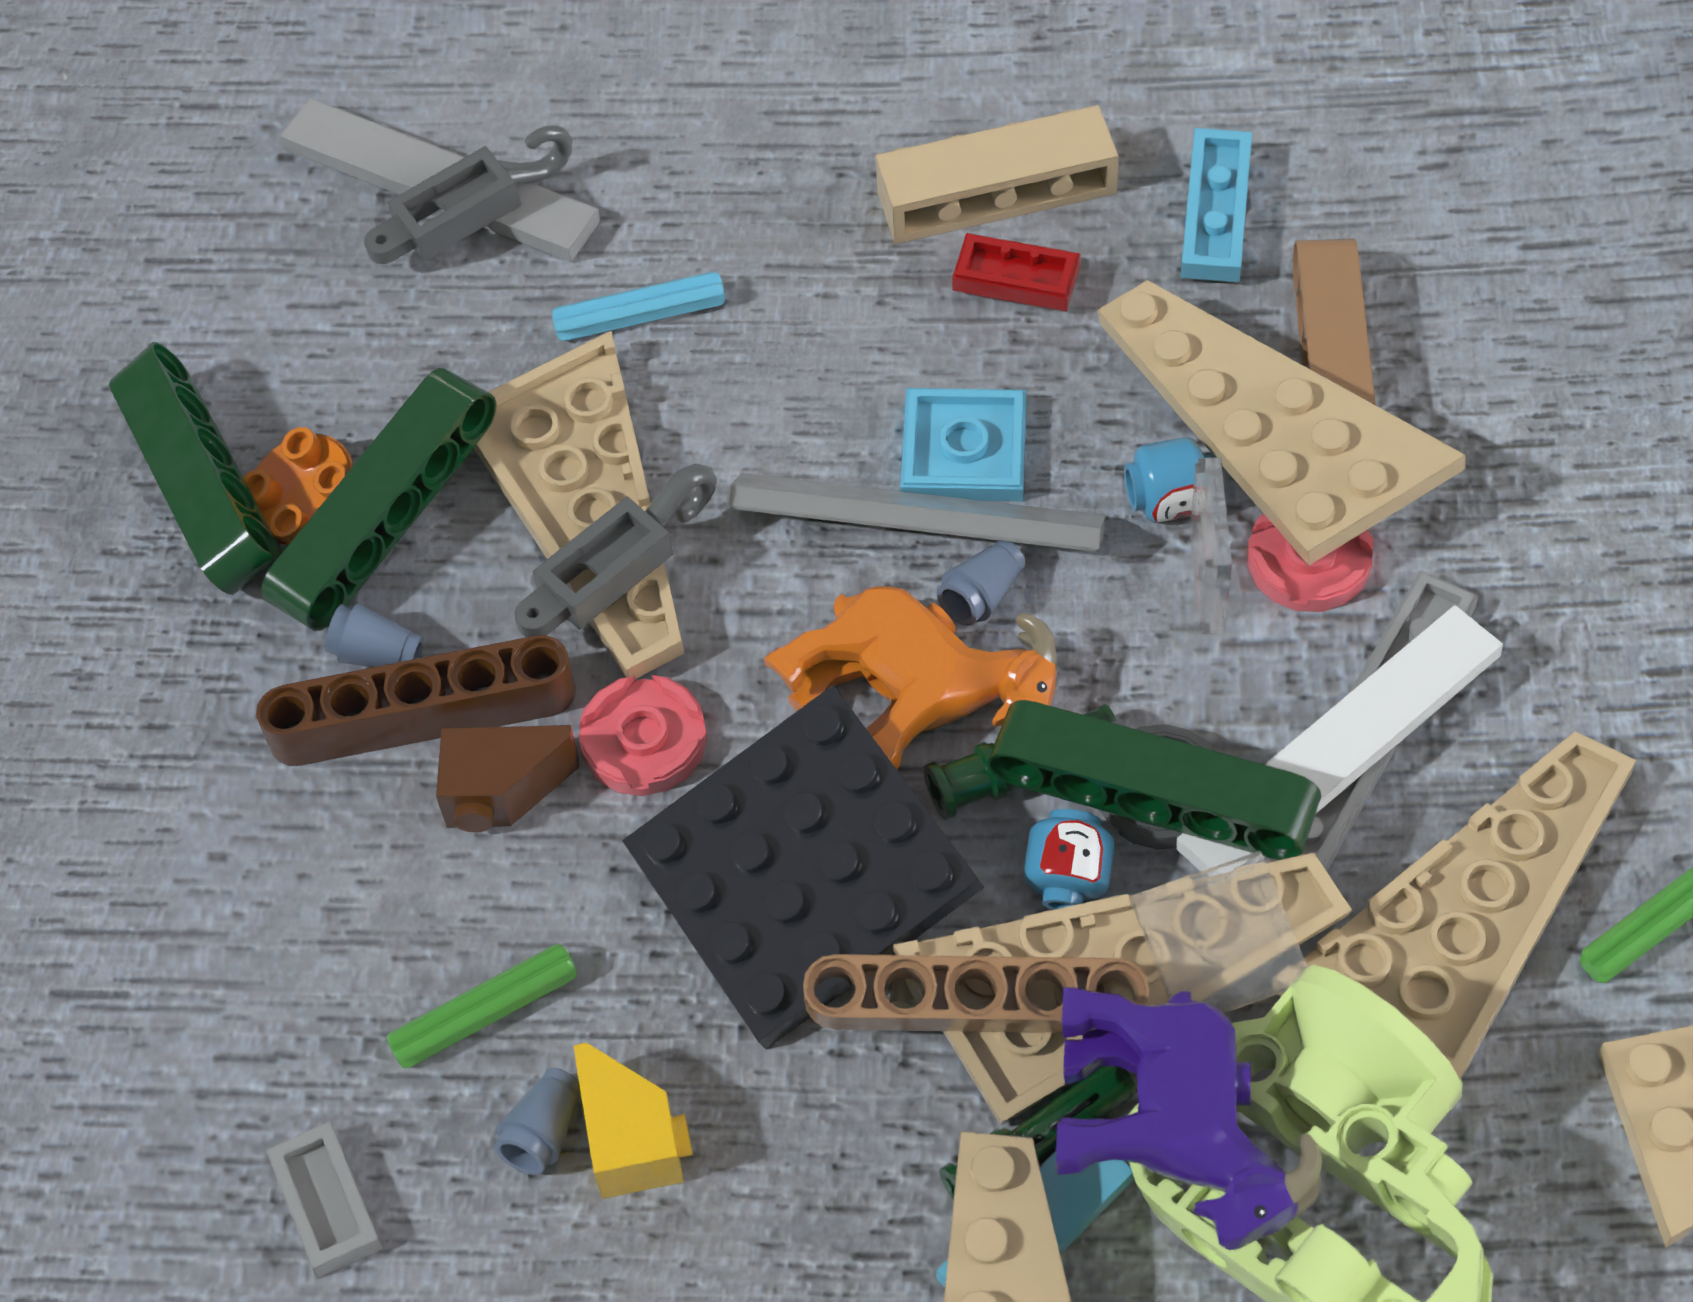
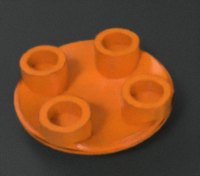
(297, 480)

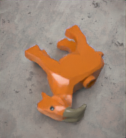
(914, 664)

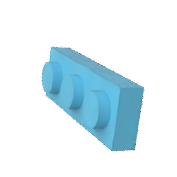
(1216, 205)

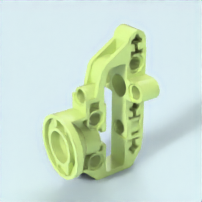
(1348, 1078)

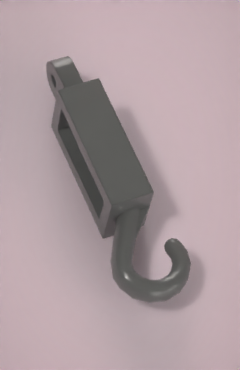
(470, 194)
(616, 547)

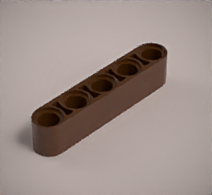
(388, 689)

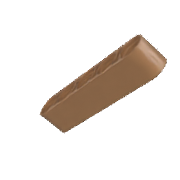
(1332, 313)
(940, 978)

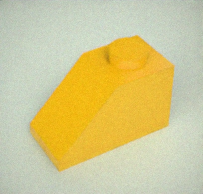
(629, 1126)

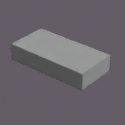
(324, 1199)

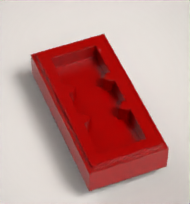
(1016, 272)

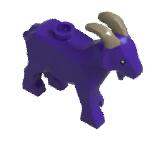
(1184, 1110)

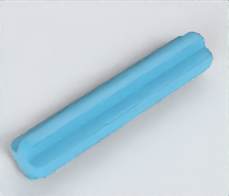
(638, 306)

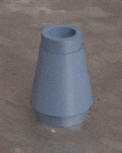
(978, 584)
(369, 638)
(538, 1124)

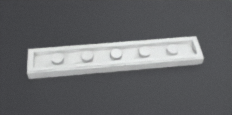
(1375, 716)

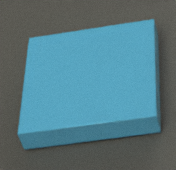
(964, 443)

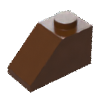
(500, 772)

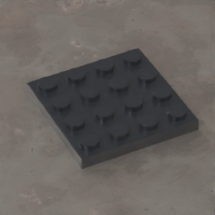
(798, 858)

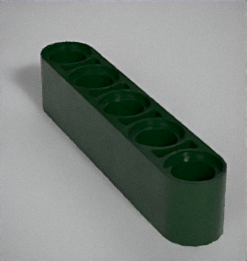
(194, 469)
(379, 498)
(1155, 780)

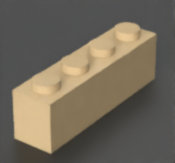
(996, 174)

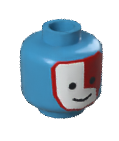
(1163, 478)
(1069, 858)

